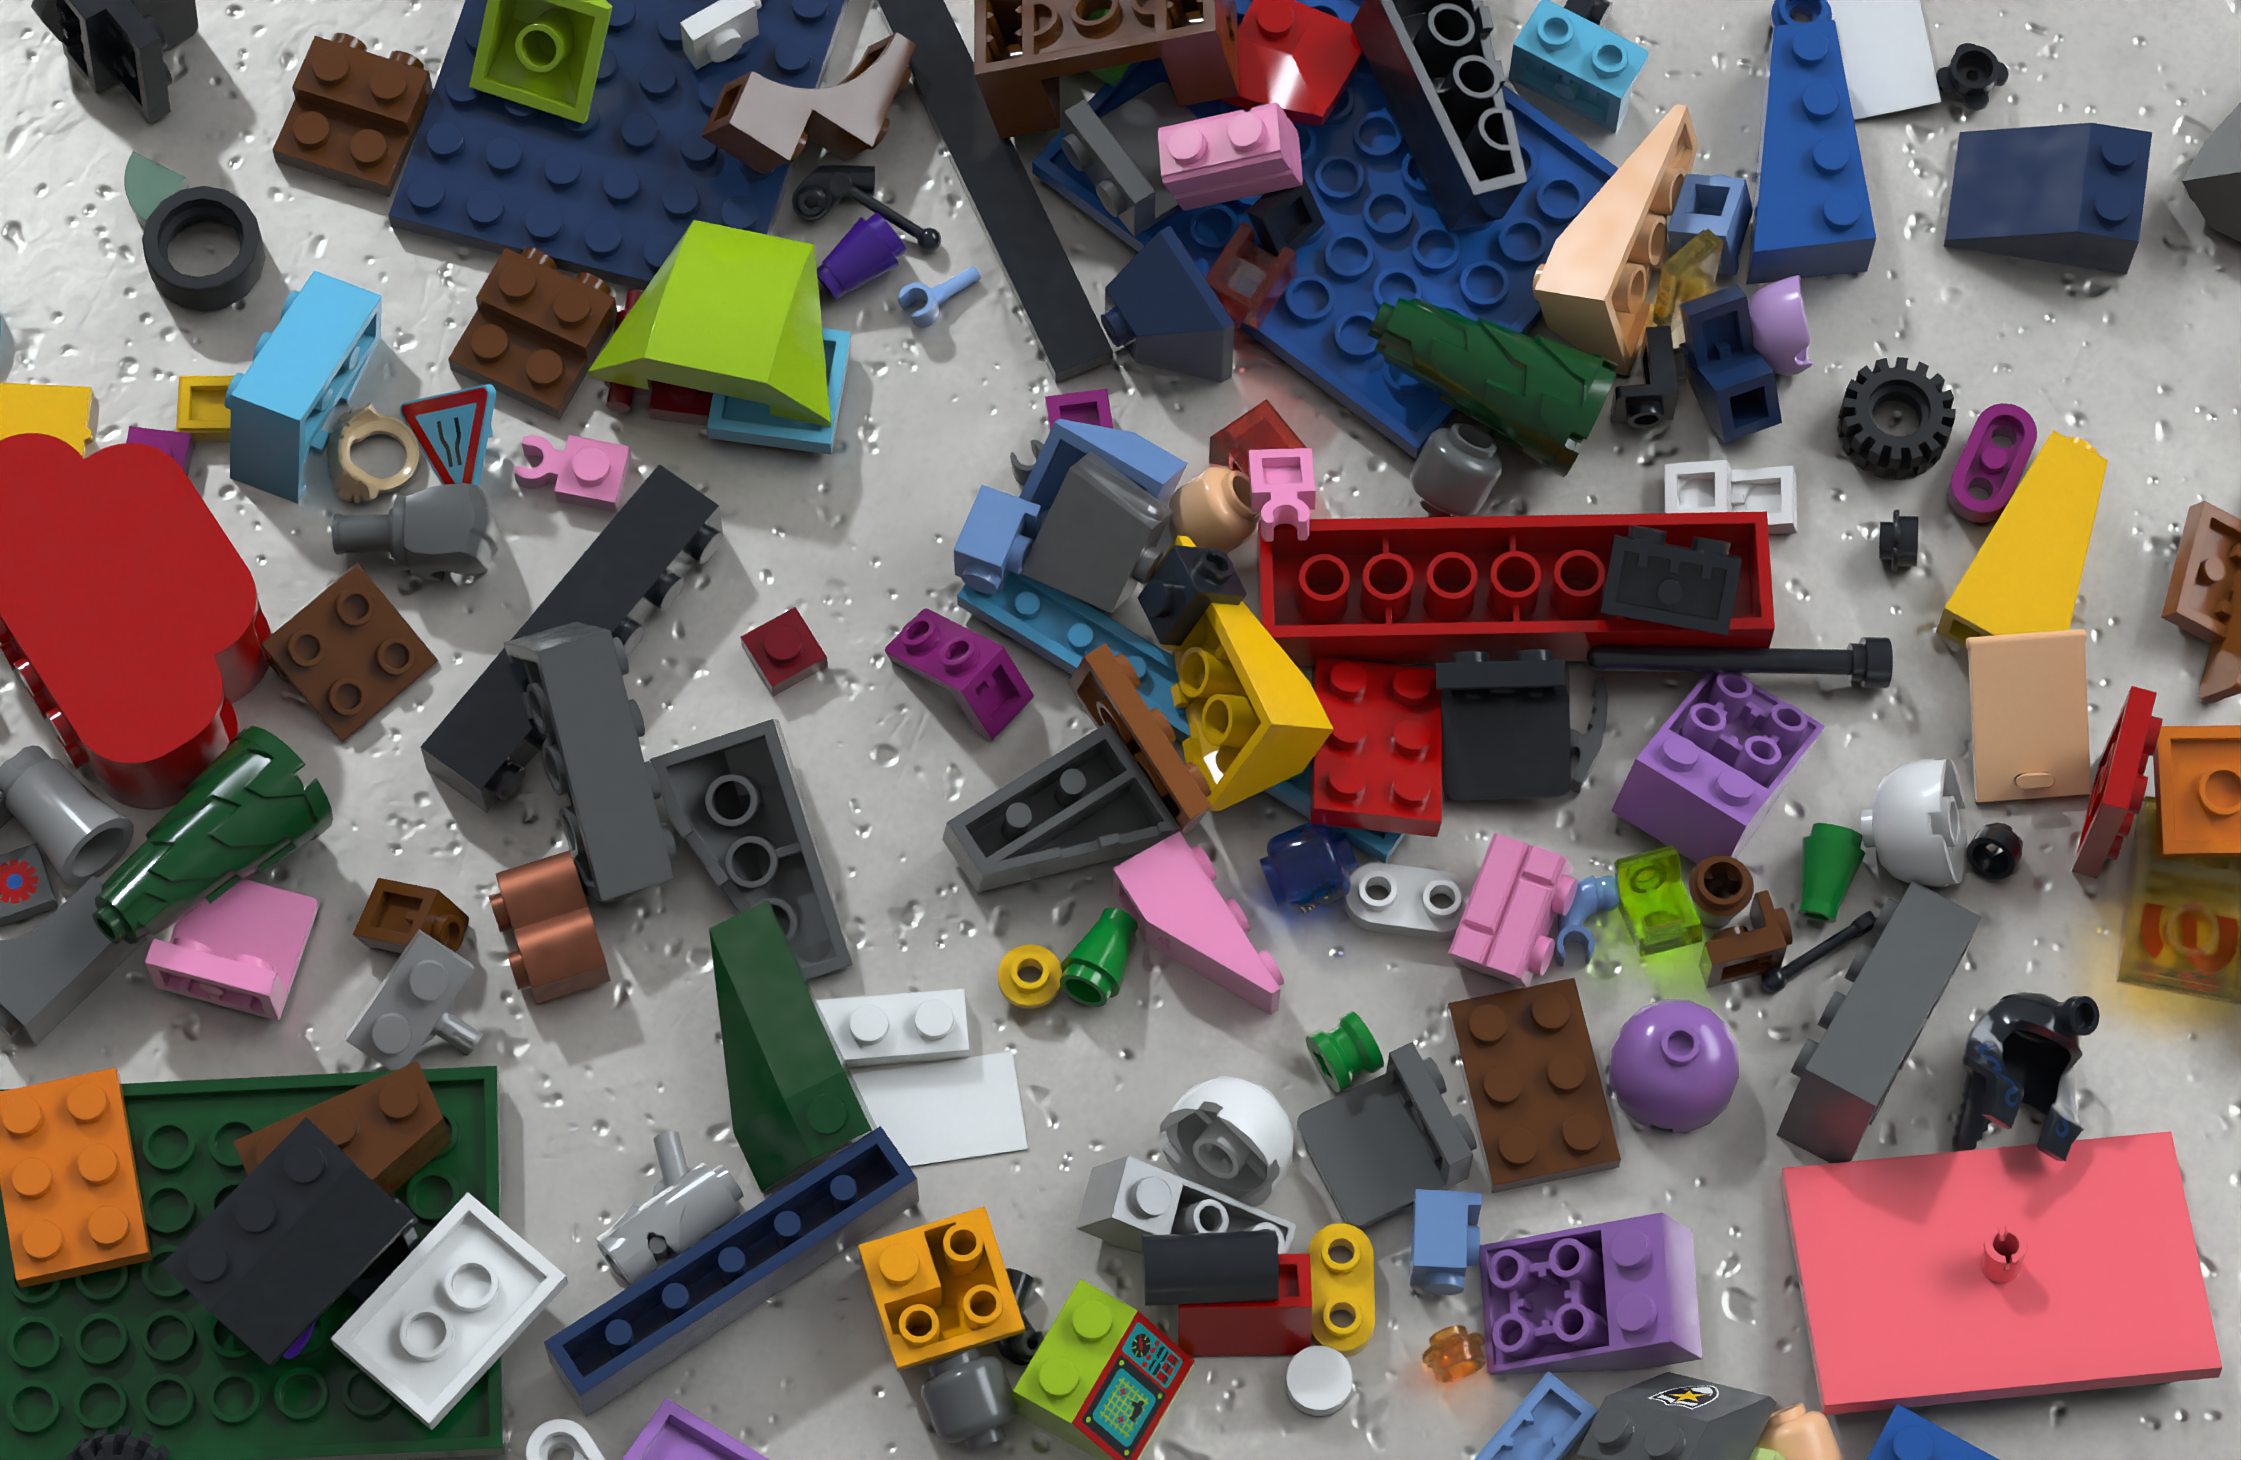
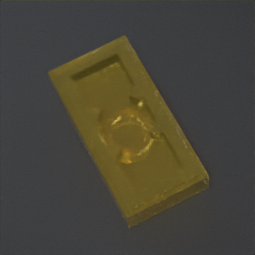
(1687, 277)

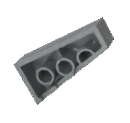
(596, 757)
(1876, 1022)

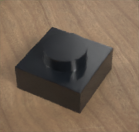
(1285, 218)

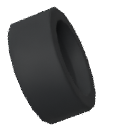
(198, 206)

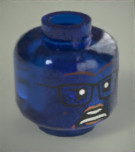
(1308, 867)

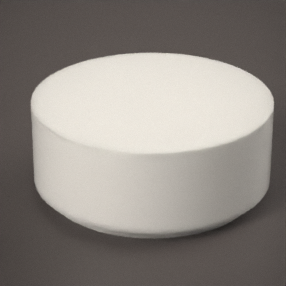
(1319, 1380)

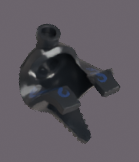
(2028, 1055)

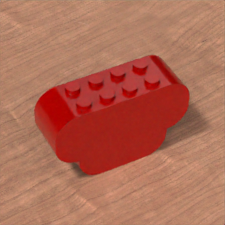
(124, 613)

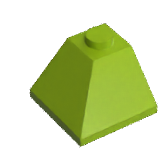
(542, 53)

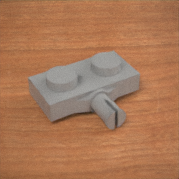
(415, 1005)

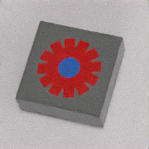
(24, 885)

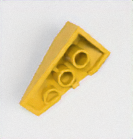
(1244, 704)

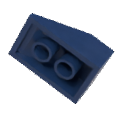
(2051, 193)

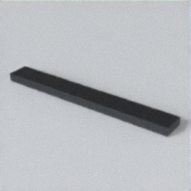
(999, 190)

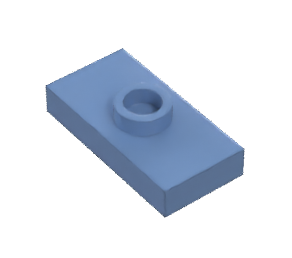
(1543, 1425)

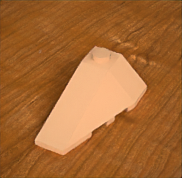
(1605, 257)

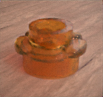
(1454, 1353)

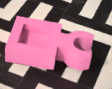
(584, 474)
(1282, 488)

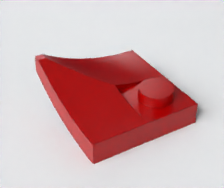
(1294, 59)

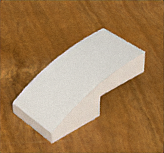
(1716, 488)

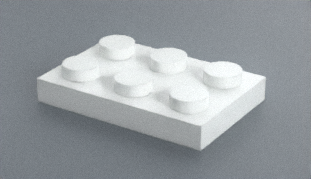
(449, 1311)

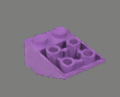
(1716, 767)
(1592, 1298)

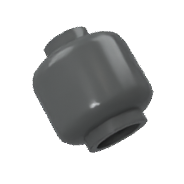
(1456, 471)
(969, 1399)

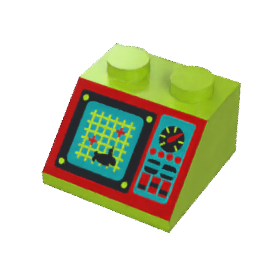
(1102, 1376)

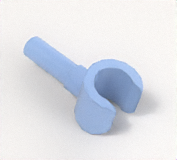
(934, 295)

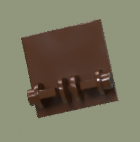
(348, 652)

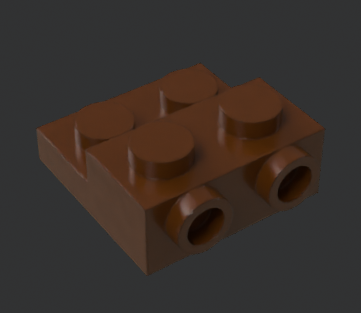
(354, 113)
(535, 331)

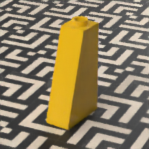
(2035, 552)

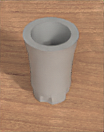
(63, 816)

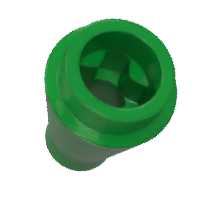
(1828, 868)
(1098, 961)

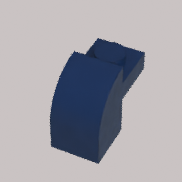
(1724, 367)

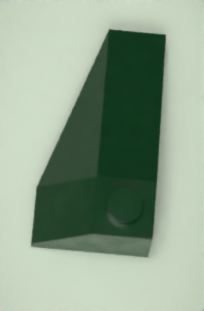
(783, 1066)

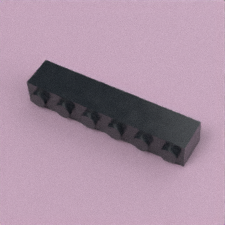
(612, 586)

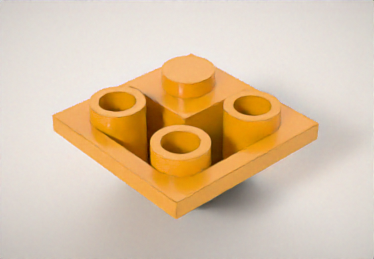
(940, 1289)

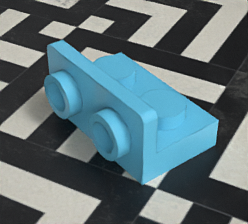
(1577, 64)

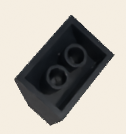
(288, 1242)

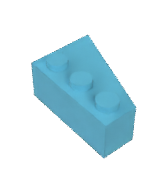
(297, 380)

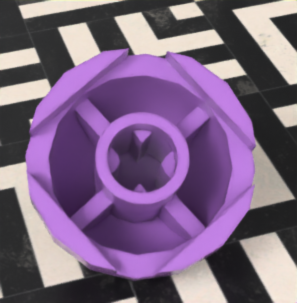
(1674, 1065)

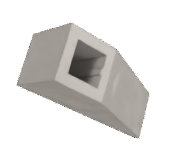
(1139, 1199)

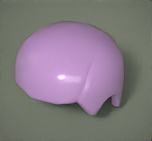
(1781, 326)

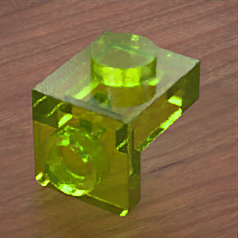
(1656, 901)

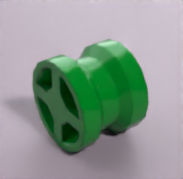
(1344, 1051)

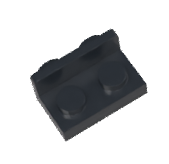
(1670, 581)

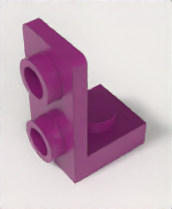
(965, 664)

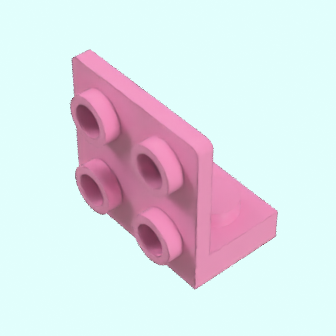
(237, 949)

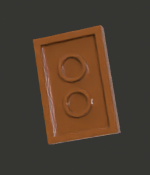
(1109, 694)

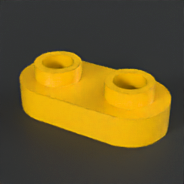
(1342, 1288)

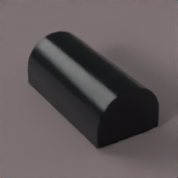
(1210, 1267)

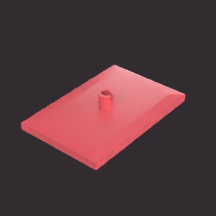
(1916, 1291)

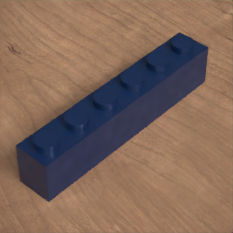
(732, 1271)

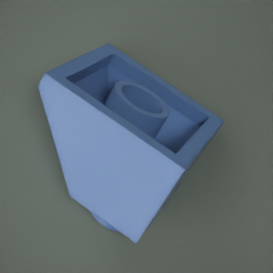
(1126, 451)

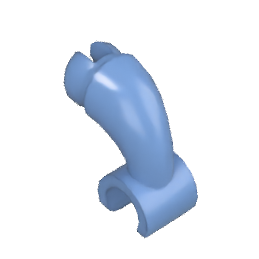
(1591, 896)

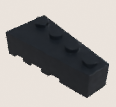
(1448, 101)

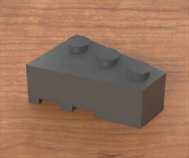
(1061, 816)

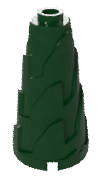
(1520, 387)
(233, 821)

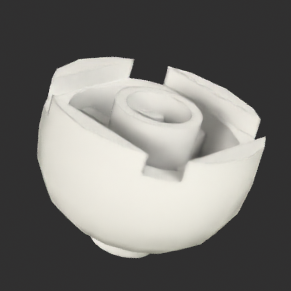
(1918, 823)
(1230, 1138)

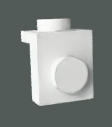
(719, 30)

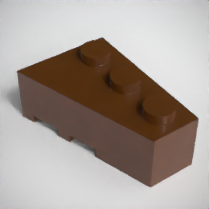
(383, 1126)

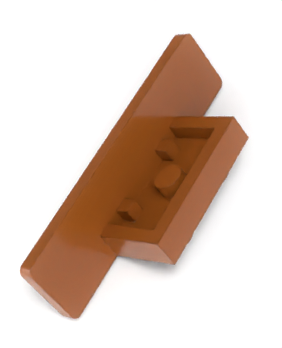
(2207, 595)

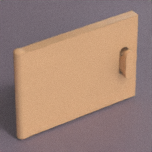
(2029, 715)

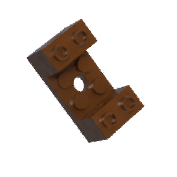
(1031, 43)

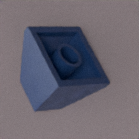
(1169, 313)

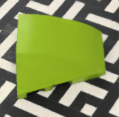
(731, 320)

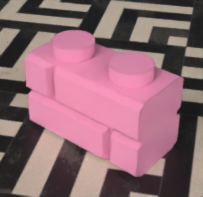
(1230, 156)
(1513, 911)

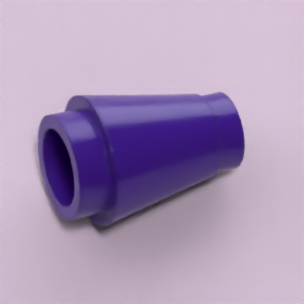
(861, 256)

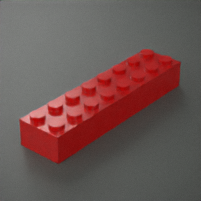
(1485, 585)

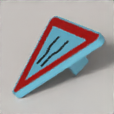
(453, 431)

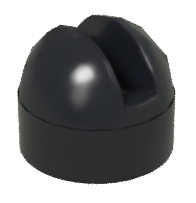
(2003, 859)

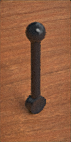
(841, 185)
(1775, 978)

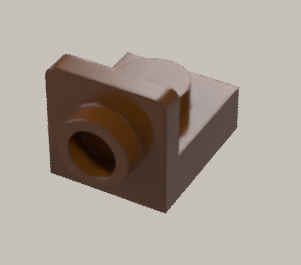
(401, 909)
(1742, 953)

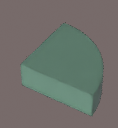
(149, 184)

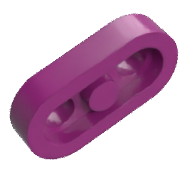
(1992, 467)

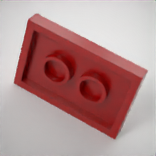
(1384, 751)
(2118, 783)

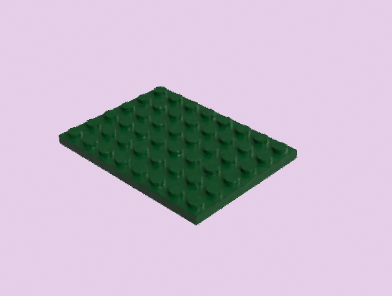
(152, 1358)

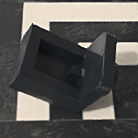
(1662, 373)
(1185, 588)

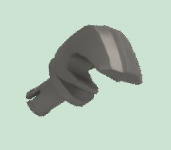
(427, 532)

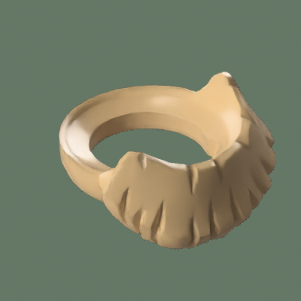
(354, 427)

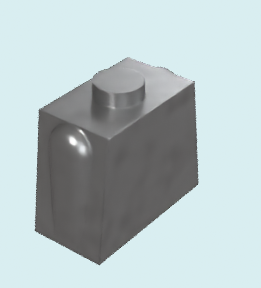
(1098, 536)

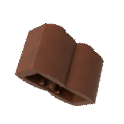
(551, 928)

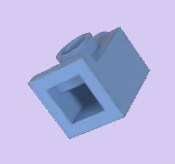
(1714, 204)
(995, 539)
(1443, 1240)

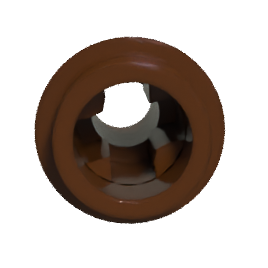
(1720, 890)

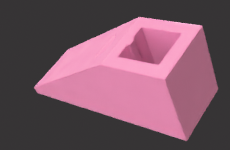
(1187, 919)

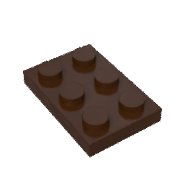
(1533, 1085)

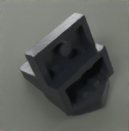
(122, 43)

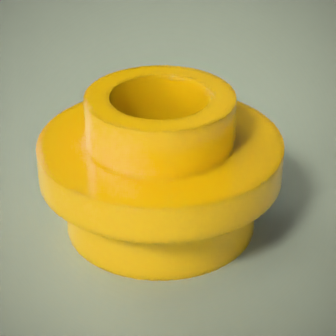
(1029, 994)

